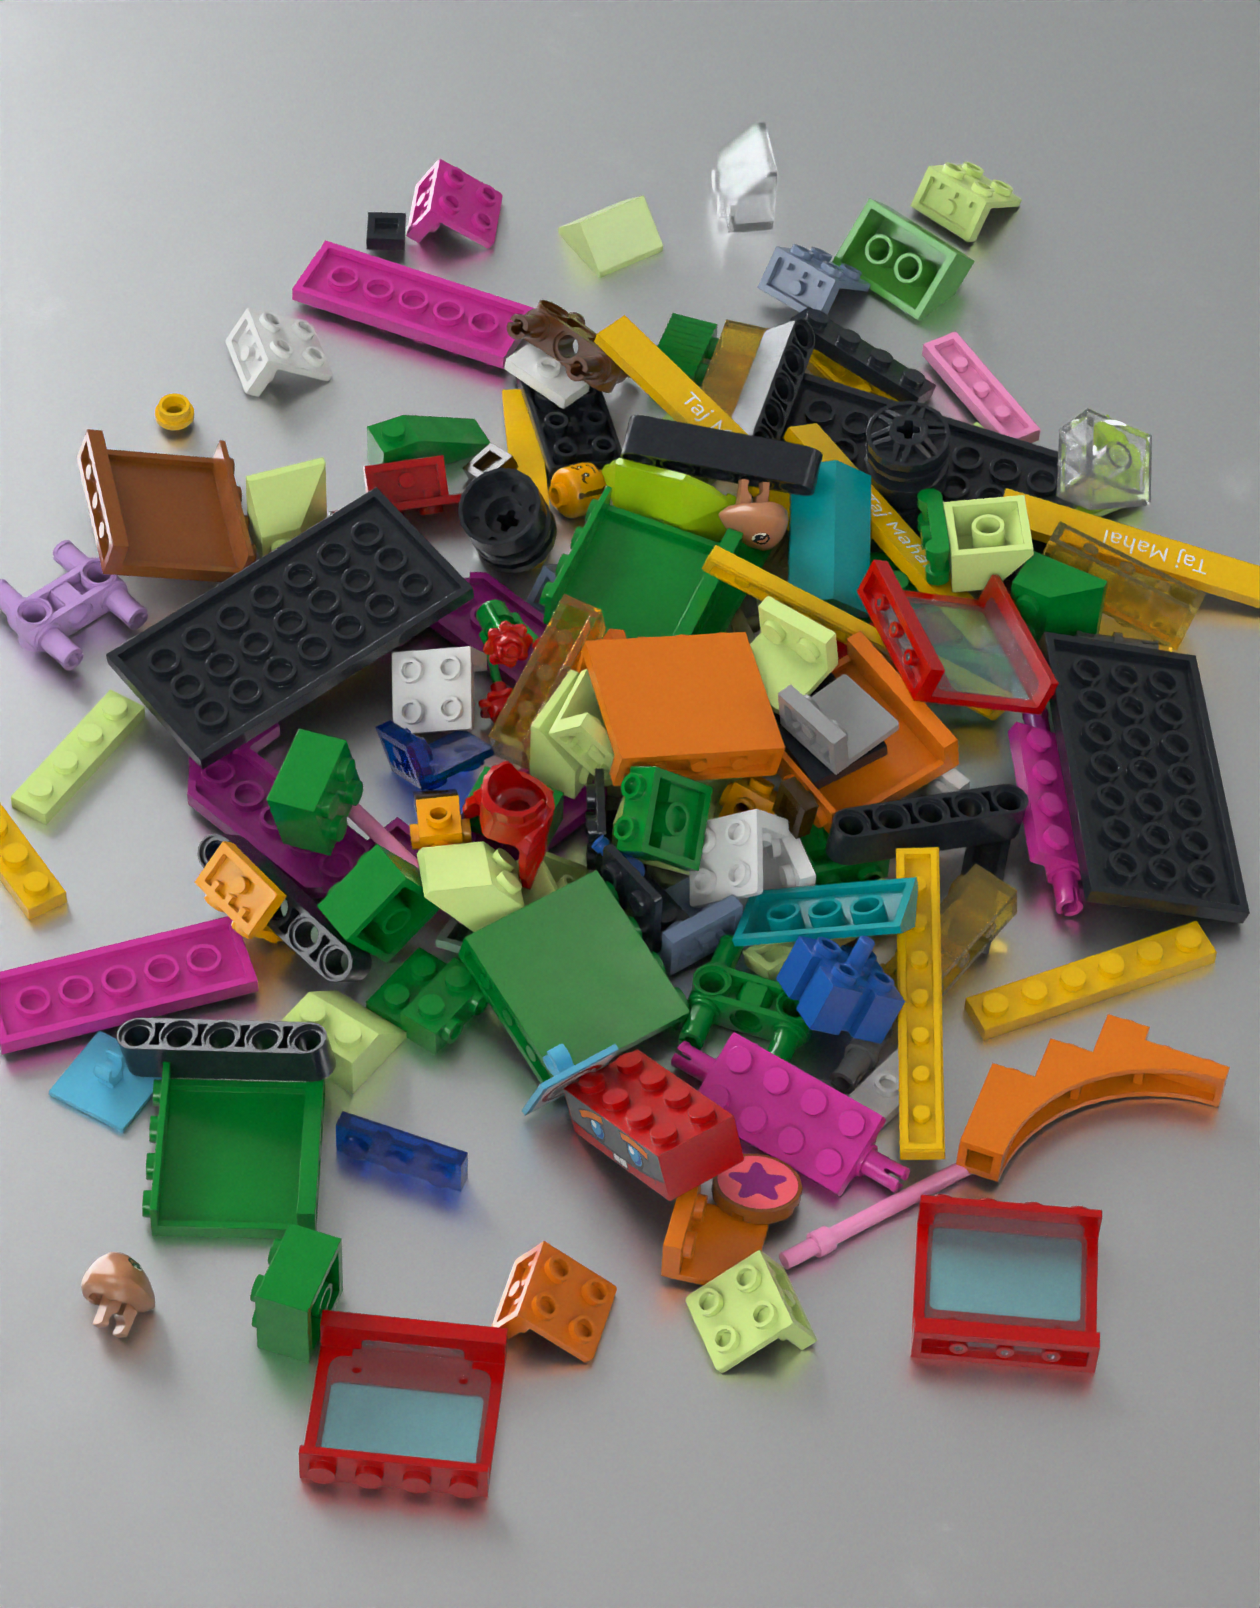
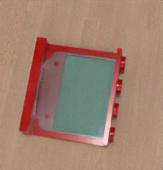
(959, 646)
(1006, 1283)
(405, 1404)

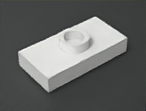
(545, 375)
(881, 1089)

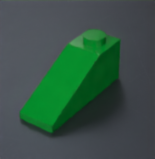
(424, 436)

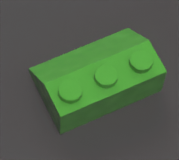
(903, 260)

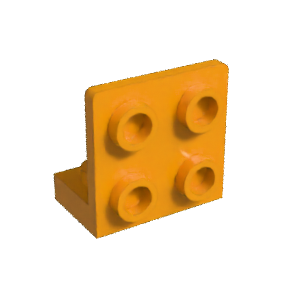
(241, 891)

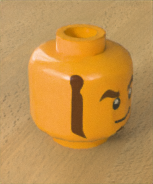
(575, 487)

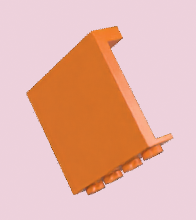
(684, 705)
(916, 751)

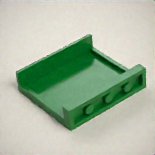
(639, 573)
(573, 975)
(234, 1157)

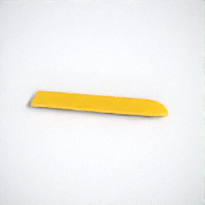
(523, 442)

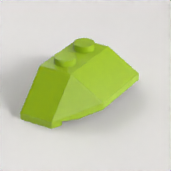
(667, 497)

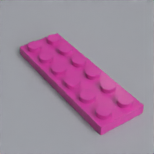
(409, 303)
(123, 983)

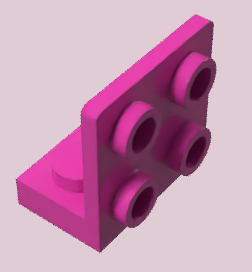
(456, 201)

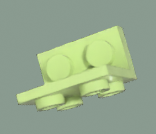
(961, 197)
(792, 650)
(582, 728)
(748, 1311)

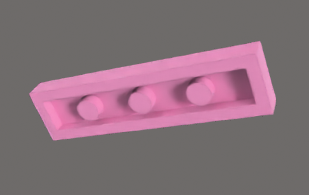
(979, 388)

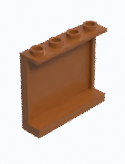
(165, 512)

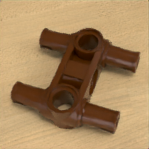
(554, 333)

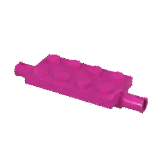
(1047, 813)
(793, 1115)

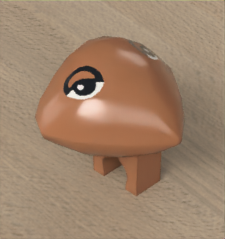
(760, 522)
(117, 1287)

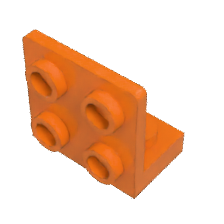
(706, 1240)
(556, 1301)

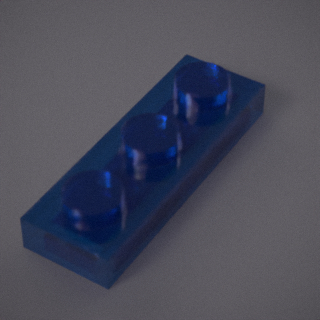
(401, 1151)

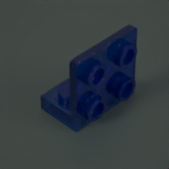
(431, 764)

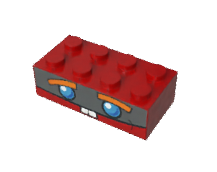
(654, 1124)

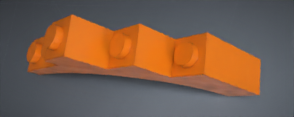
(1070, 1077)

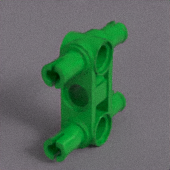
(742, 1004)

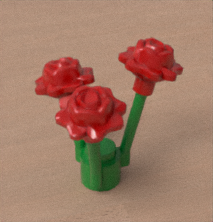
(505, 642)

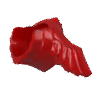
(514, 812)

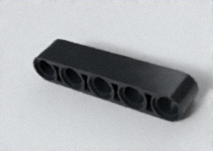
(775, 379)
(722, 454)
(935, 820)
(300, 918)
(227, 1049)

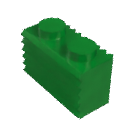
(690, 345)

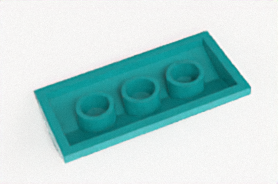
(832, 537)
(829, 911)

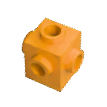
(747, 795)
(445, 831)

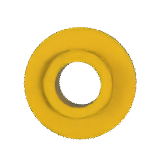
(174, 412)

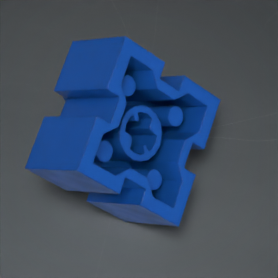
(841, 988)

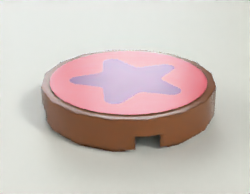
(758, 1189)

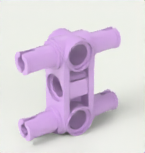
(68, 605)

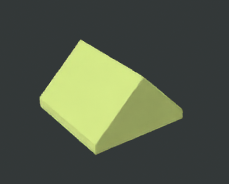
(614, 236)

